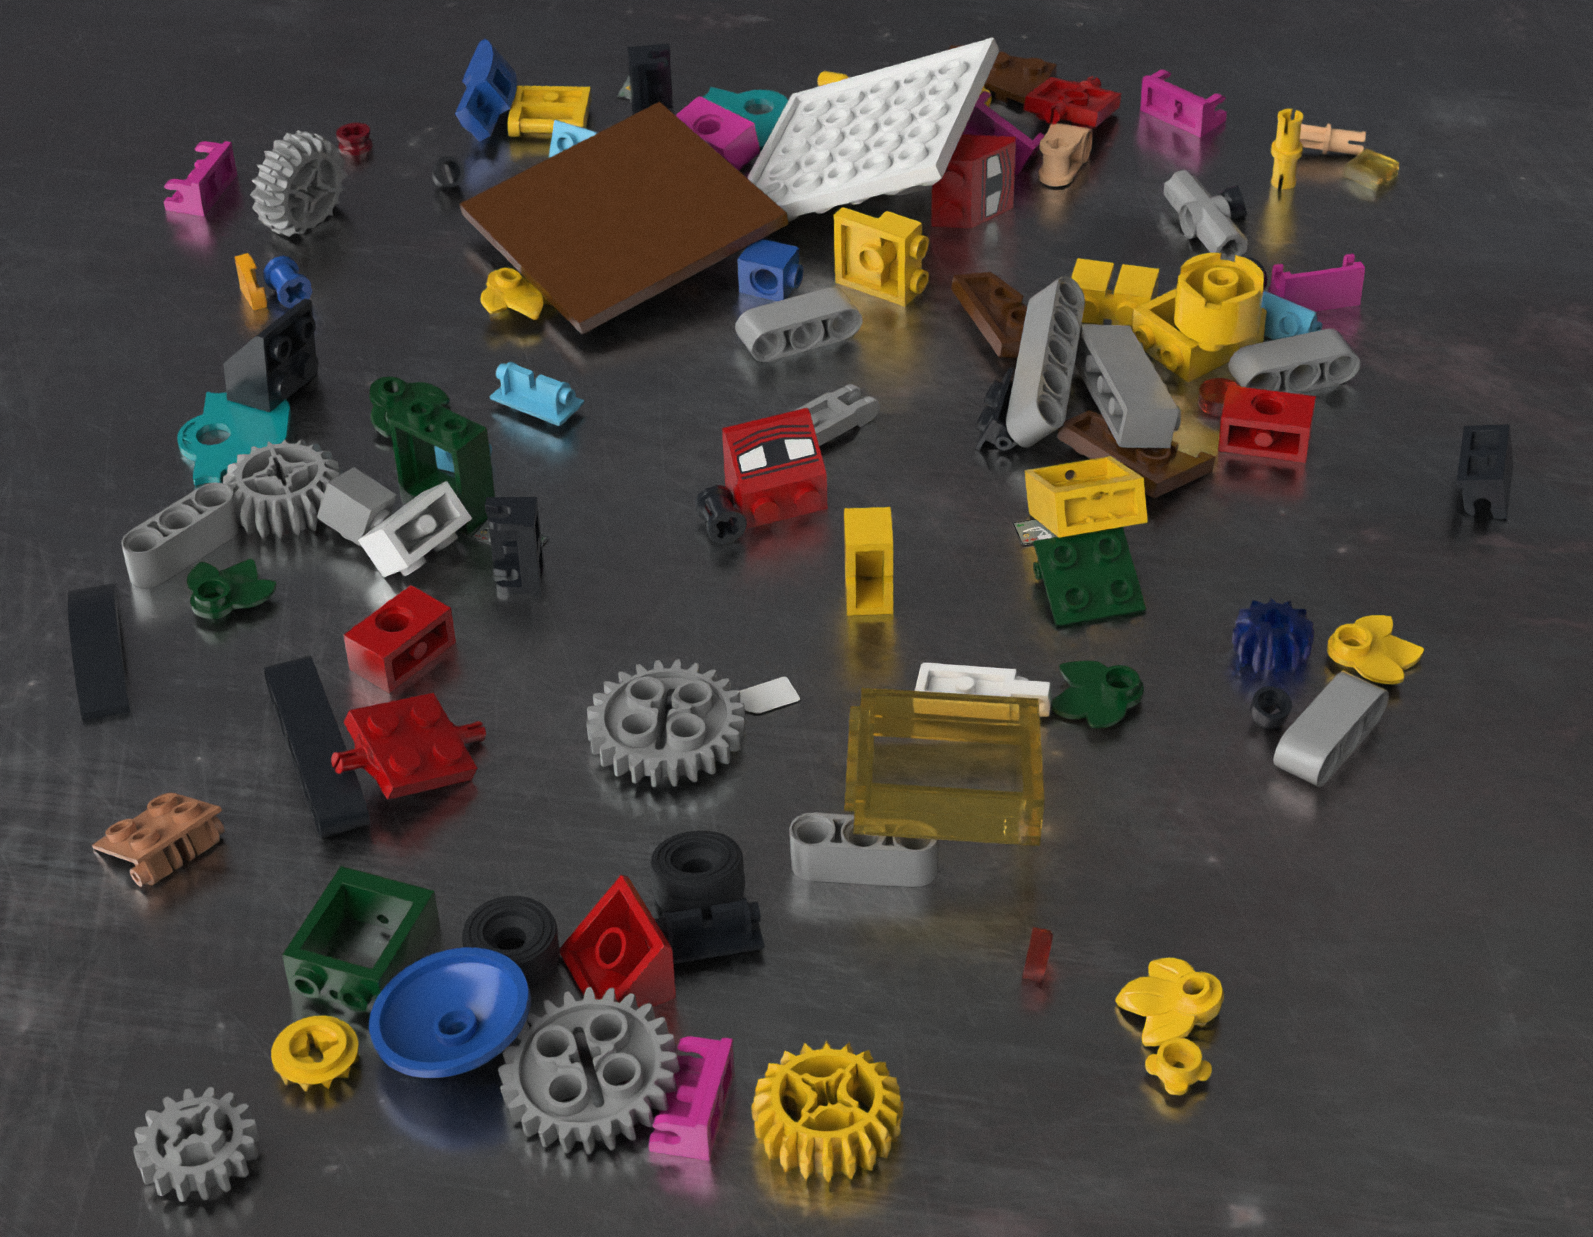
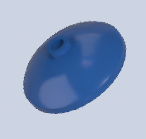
(450, 1012)

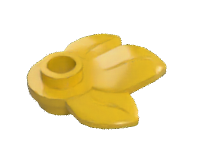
(512, 290)
(1373, 649)
(1172, 999)

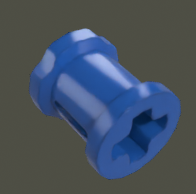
(284, 277)

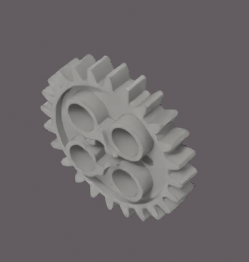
(699, 727)
(639, 1054)

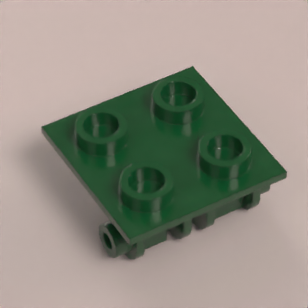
(1088, 576)

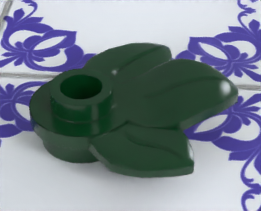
(393, 394)
(222, 591)
(1097, 692)

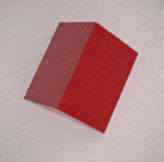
(621, 949)

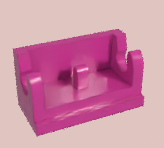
(1180, 106)
(987, 122)
(205, 182)
(1321, 288)
(698, 1103)

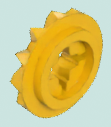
(333, 1039)

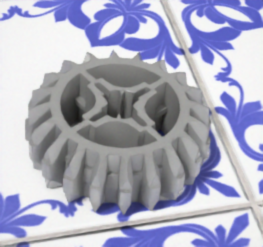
(298, 183)
(280, 487)

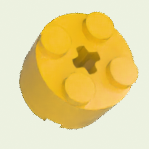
(1219, 300)

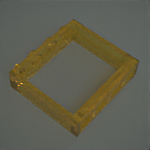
(946, 811)

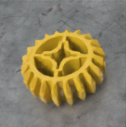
(831, 1126)

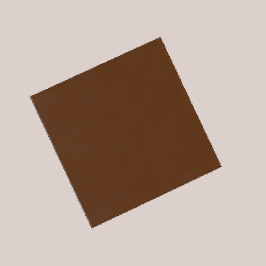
(622, 216)

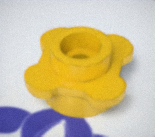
(1178, 1065)

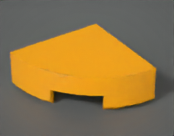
(248, 282)

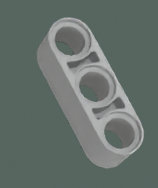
(798, 324)
(1296, 363)
(180, 535)
(1331, 728)
(830, 852)

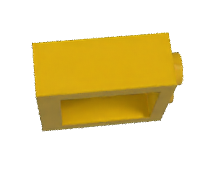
(1155, 330)
(1097, 498)

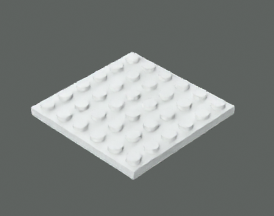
(872, 131)

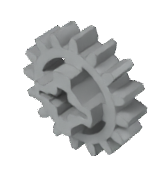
(196, 1144)

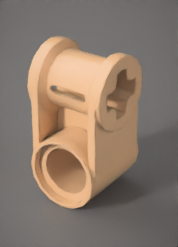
(1064, 152)

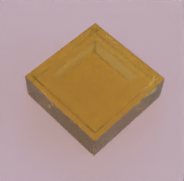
(1371, 169)

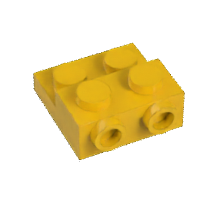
(880, 255)

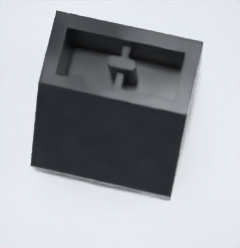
(274, 361)

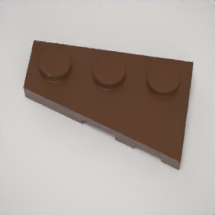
(1016, 76)
(994, 309)
(1160, 467)

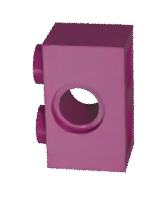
(723, 130)

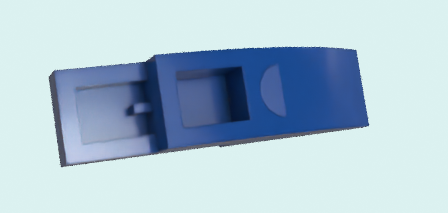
(488, 91)

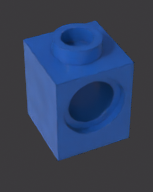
(769, 270)

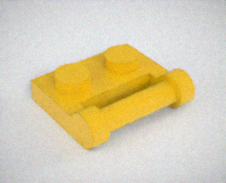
(538, 107)

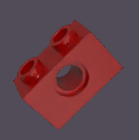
(1266, 423)
(399, 638)

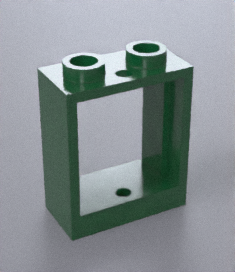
(427, 425)
(368, 899)

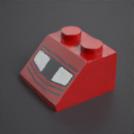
(976, 182)
(775, 468)

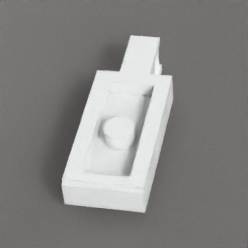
(982, 681)

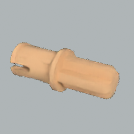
(1331, 139)

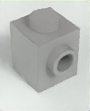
(355, 504)

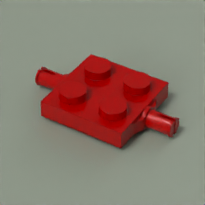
(1077, 102)
(409, 746)

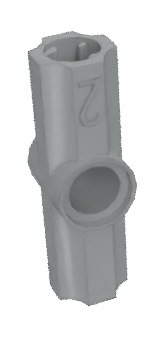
(1204, 216)

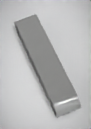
(1045, 362)

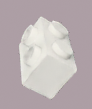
(414, 530)

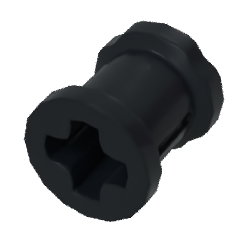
(718, 519)

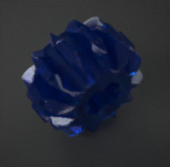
(1273, 636)

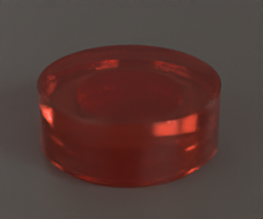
(1213, 394)
(1037, 954)

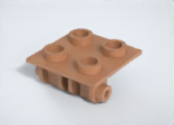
(160, 833)

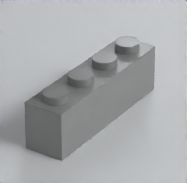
(1126, 387)

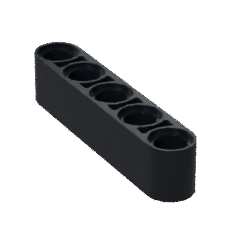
(311, 739)

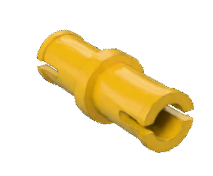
(1287, 149)

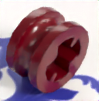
(354, 139)

